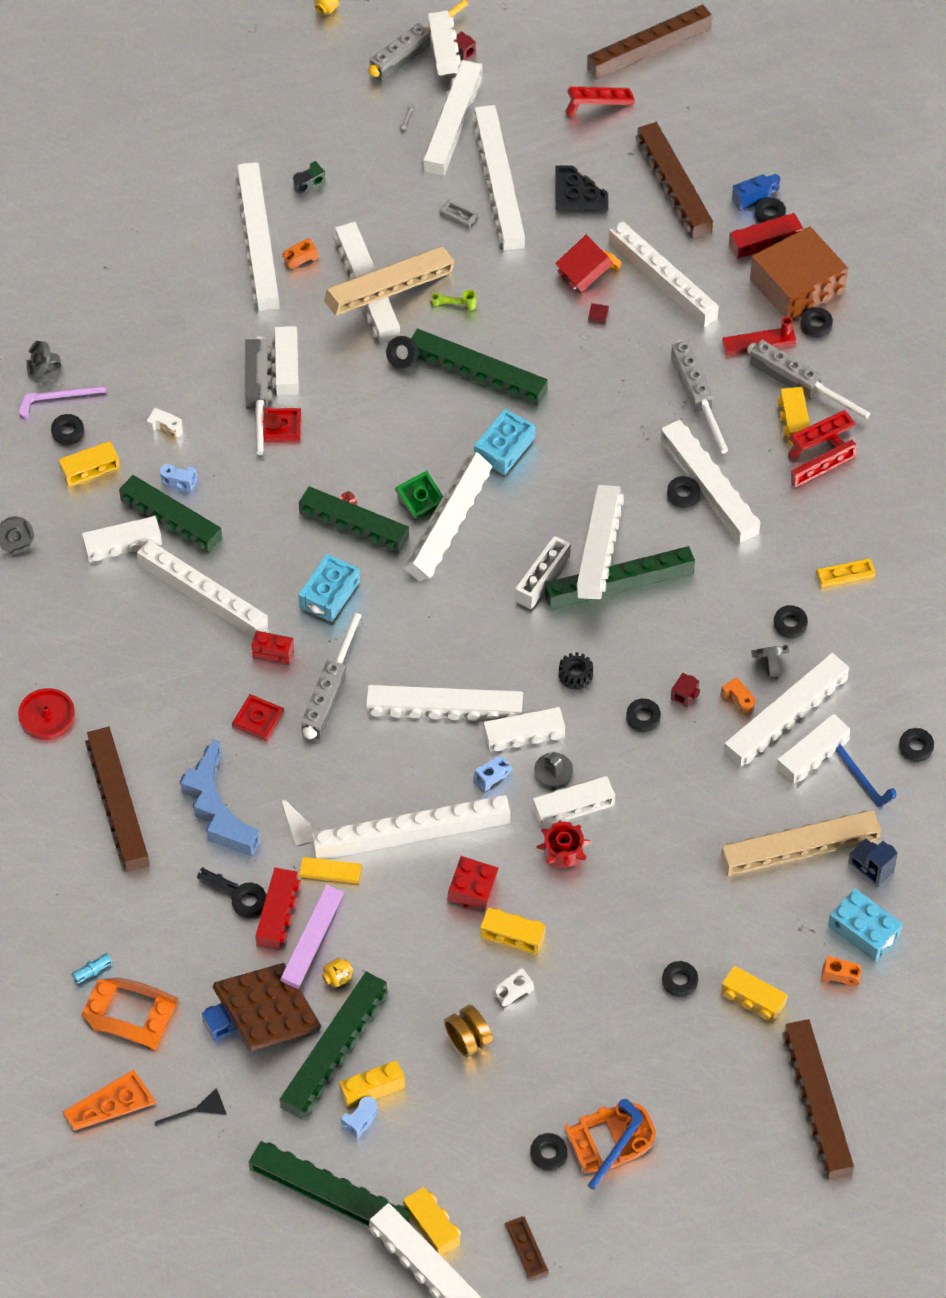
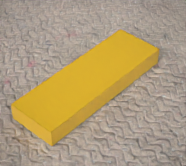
(845, 573)
(330, 870)

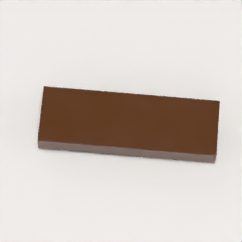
(526, 1248)

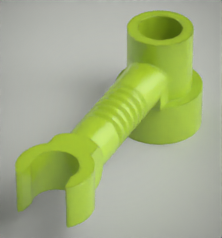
(468, 299)

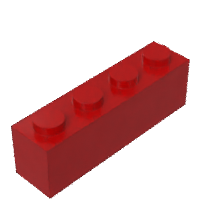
(763, 235)
(277, 909)

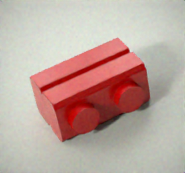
(272, 647)

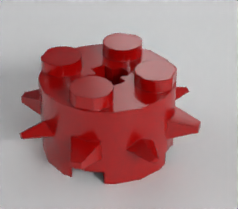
(563, 844)

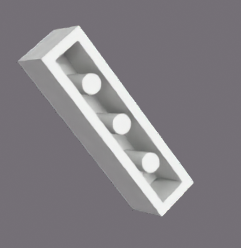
(443, 42)
(286, 360)
(121, 538)
(542, 571)
(524, 729)
(813, 749)
(573, 801)

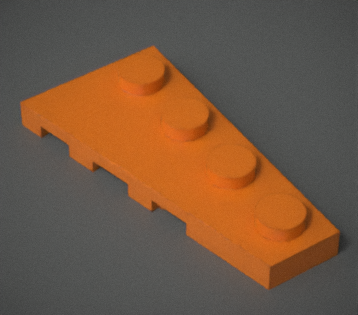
(111, 1101)

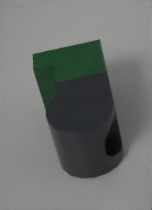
(309, 178)

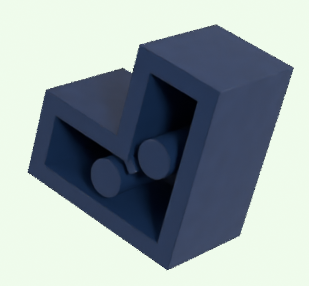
(874, 860)

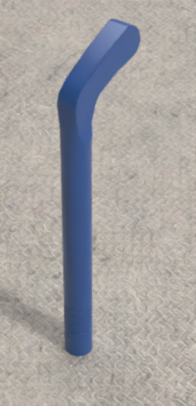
(879, 800)
(637, 1119)

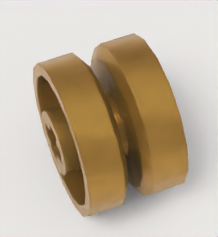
(468, 1030)

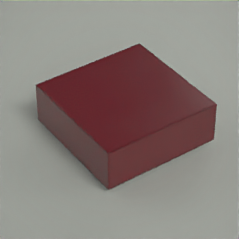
(598, 313)

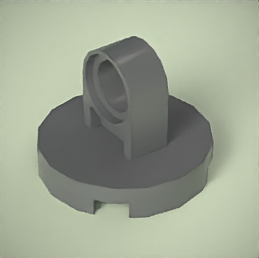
(40, 359)
(16, 534)
(771, 658)
(553, 770)

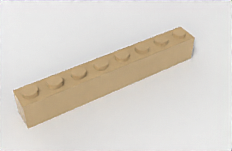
(389, 281)
(800, 842)

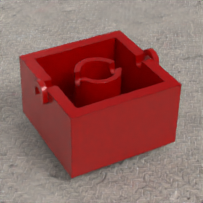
(472, 884)

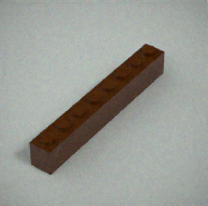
(649, 42)
(674, 180)
(117, 799)
(818, 1100)

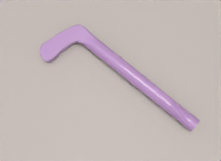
(31, 397)

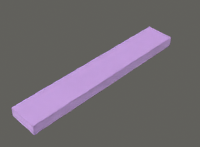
(312, 936)

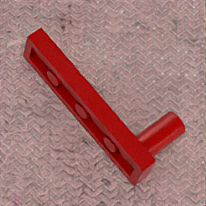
(597, 95)
(776, 337)
(819, 433)
(840, 454)

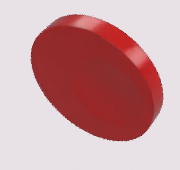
(46, 713)

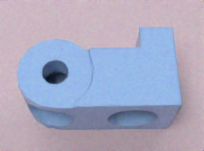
(178, 477)
(491, 773)
(361, 1117)

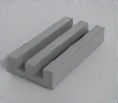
(457, 216)

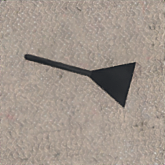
(210, 1104)

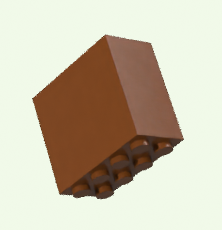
(798, 273)

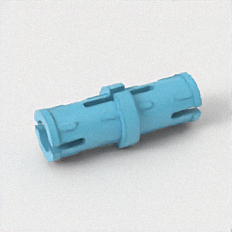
(91, 968)

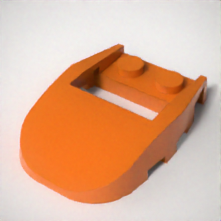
(617, 1123)

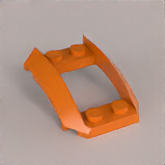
(154, 1024)

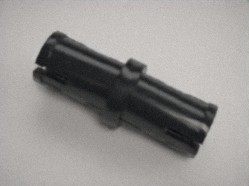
(217, 881)

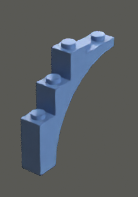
(222, 824)

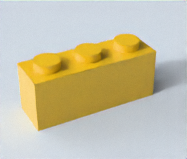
(793, 411)
(89, 463)
(512, 930)
(753, 994)
(372, 1083)
(432, 1221)

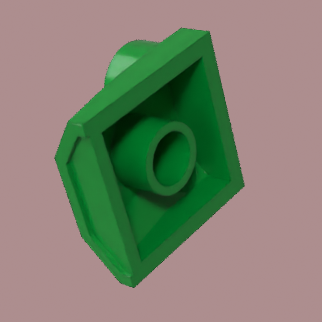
(419, 495)

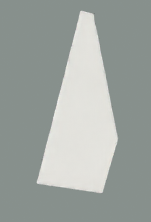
(299, 826)

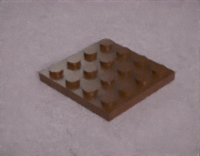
(265, 1007)

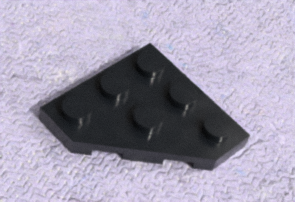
(577, 191)

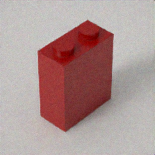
(583, 263)

